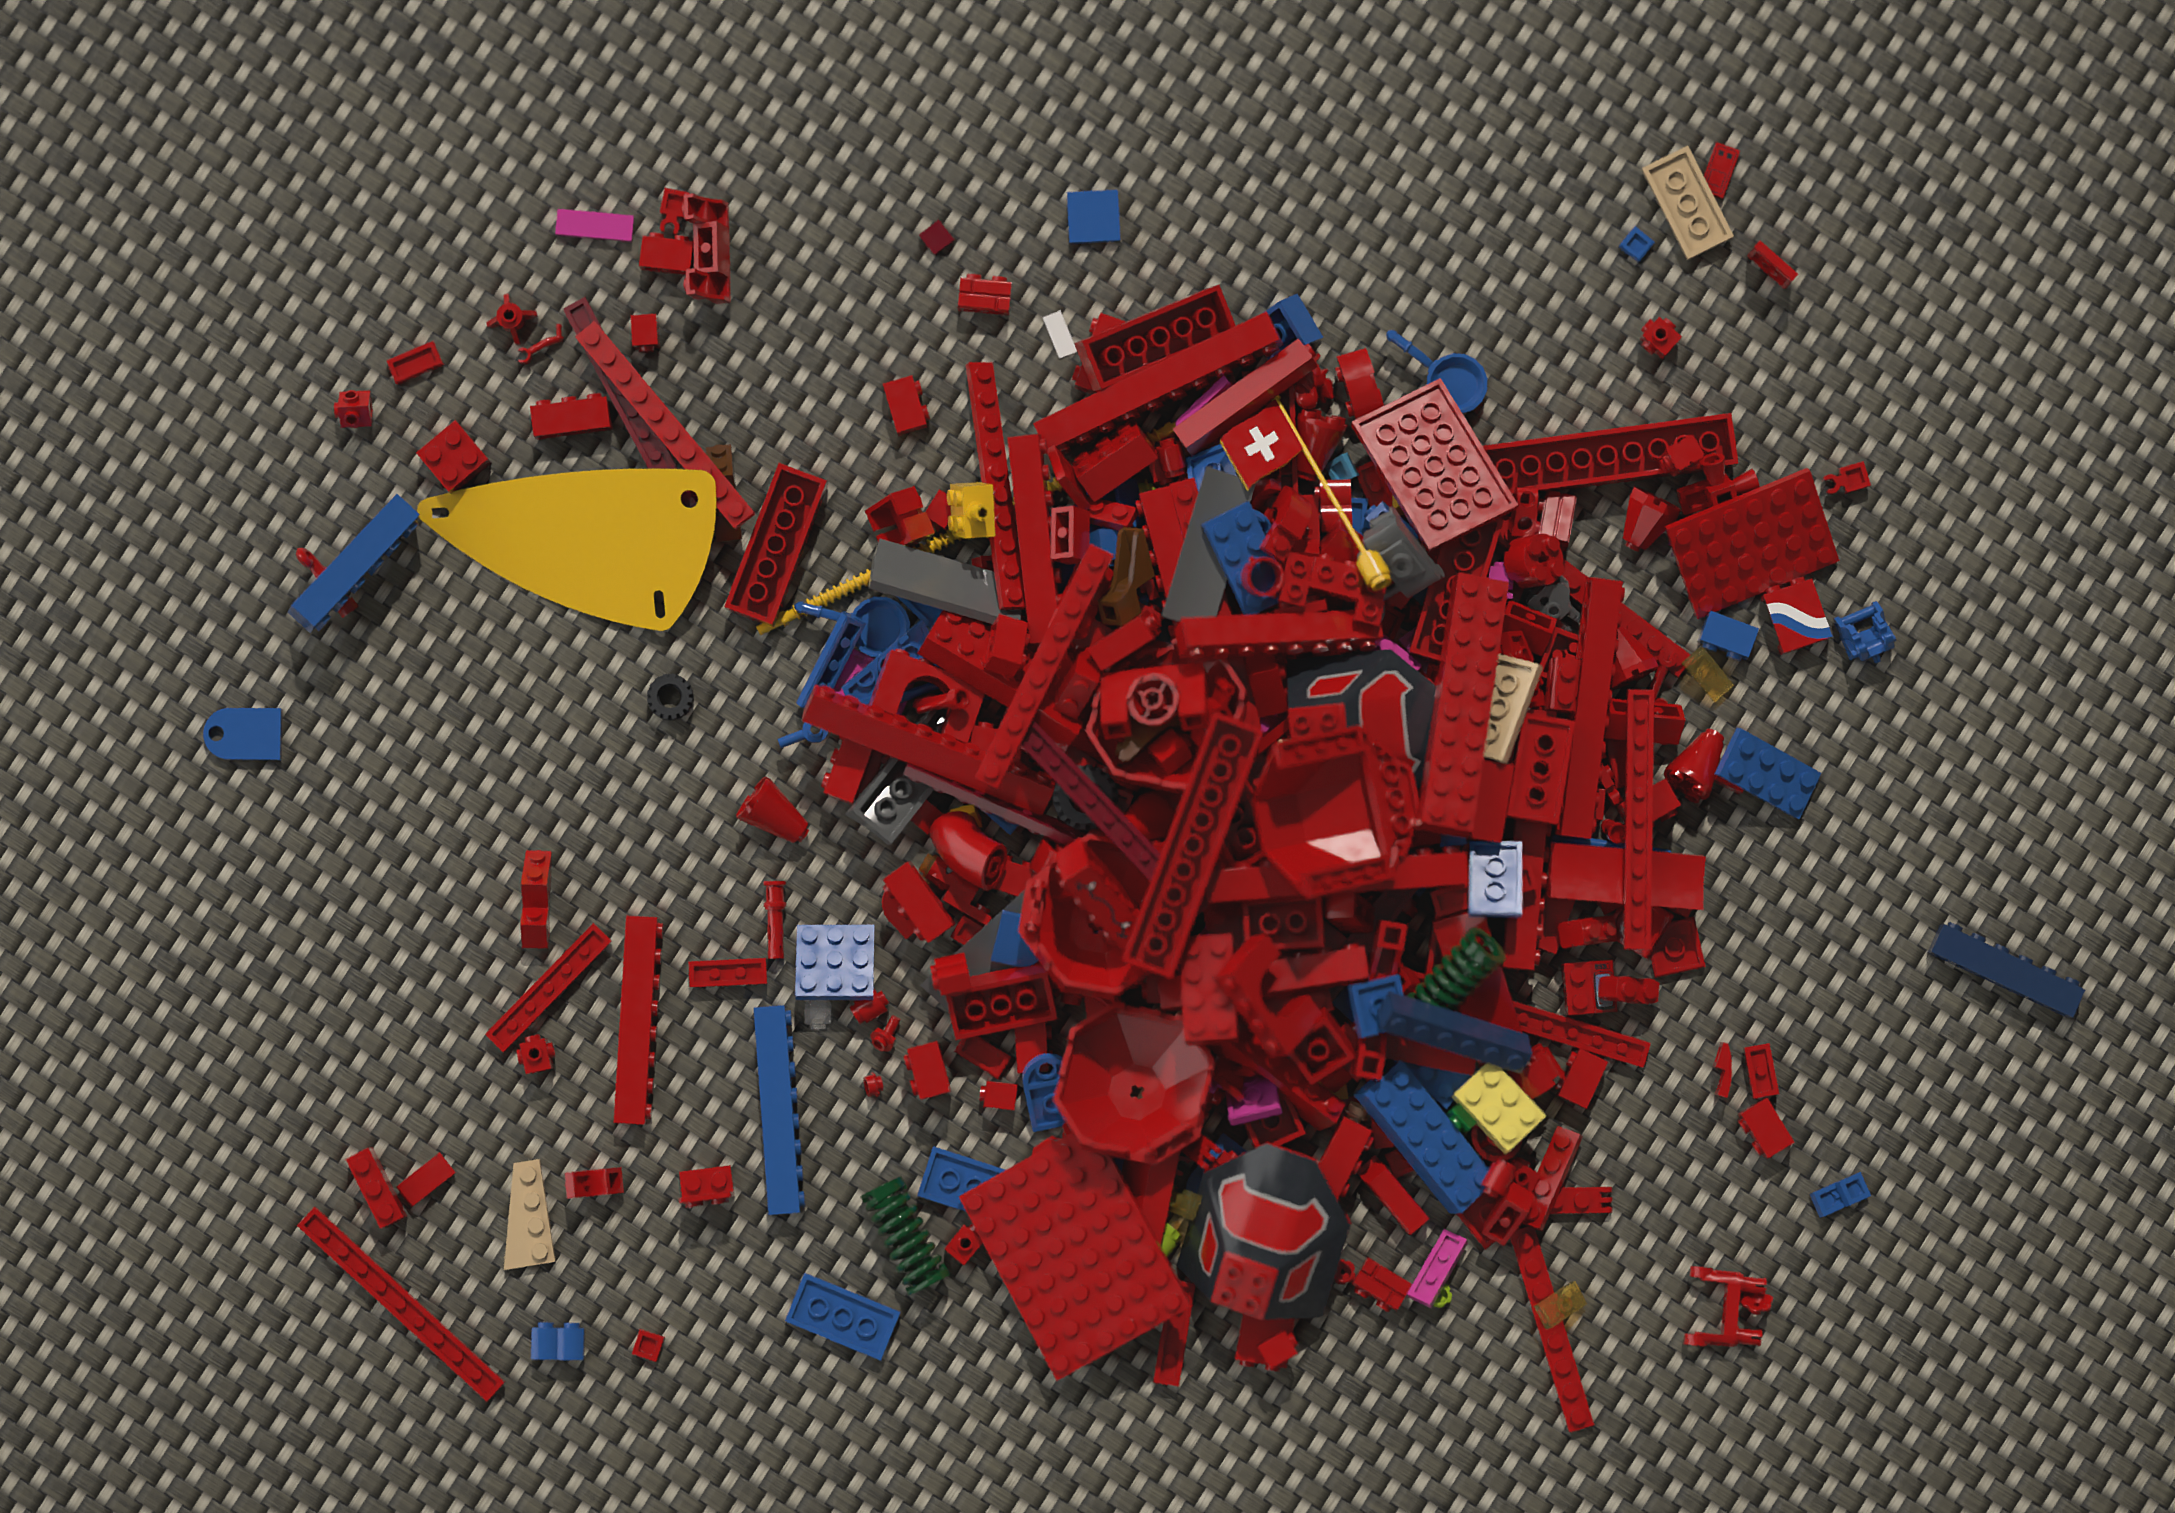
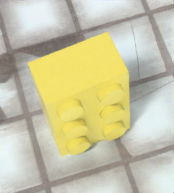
(1498, 1106)

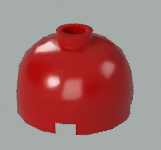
(1144, 696)

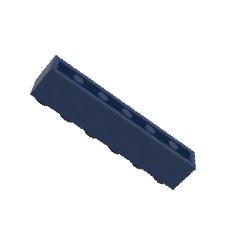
(2006, 970)
(1454, 1032)

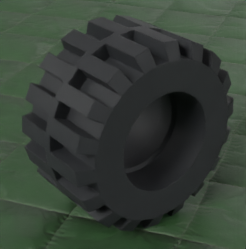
(1069, 814)

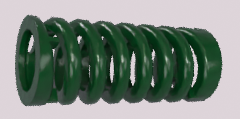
(1458, 971)
(918, 1278)

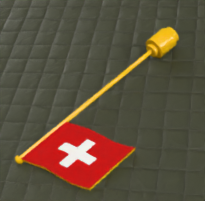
(1269, 443)

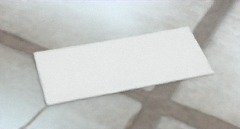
(1059, 334)

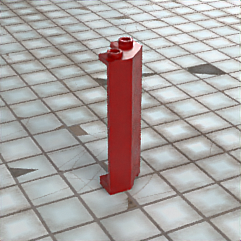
(1152, 1189)

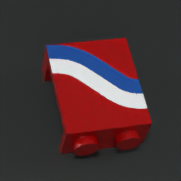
(1796, 615)

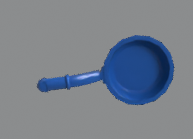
(1459, 373)
(883, 618)

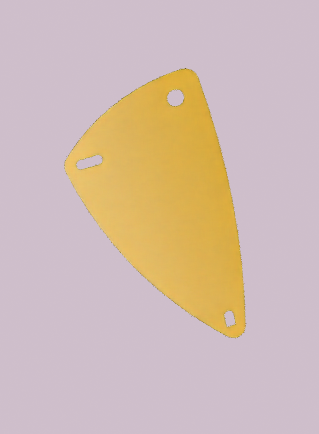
(589, 537)

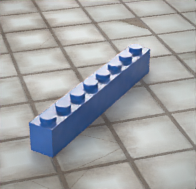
(777, 1109)

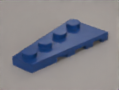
(864, 682)

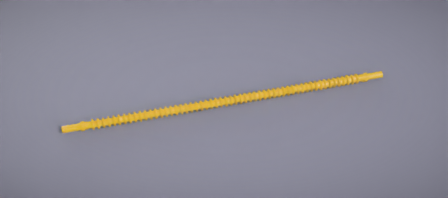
(786, 617)

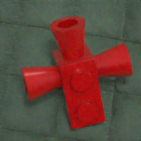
(1716, 487)

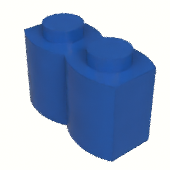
(558, 1342)

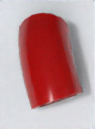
(968, 849)

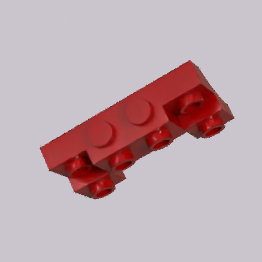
(711, 249)
(1331, 579)

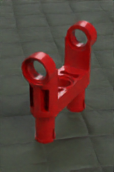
(1735, 1284)

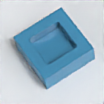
(1341, 468)

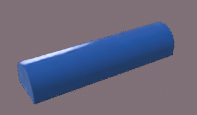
(834, 655)

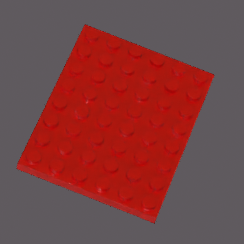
(1075, 1253)

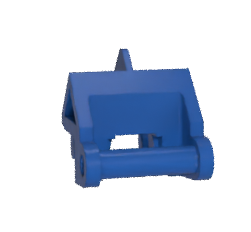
(1868, 642)

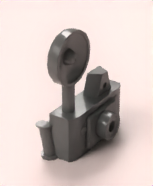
(1404, 556)

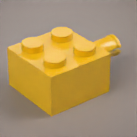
(971, 510)

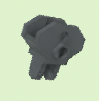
(1553, 601)

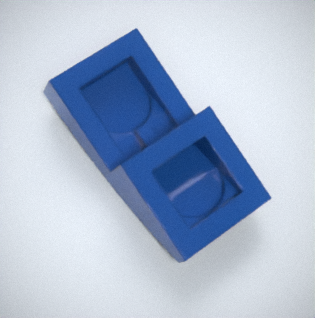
(1840, 1194)

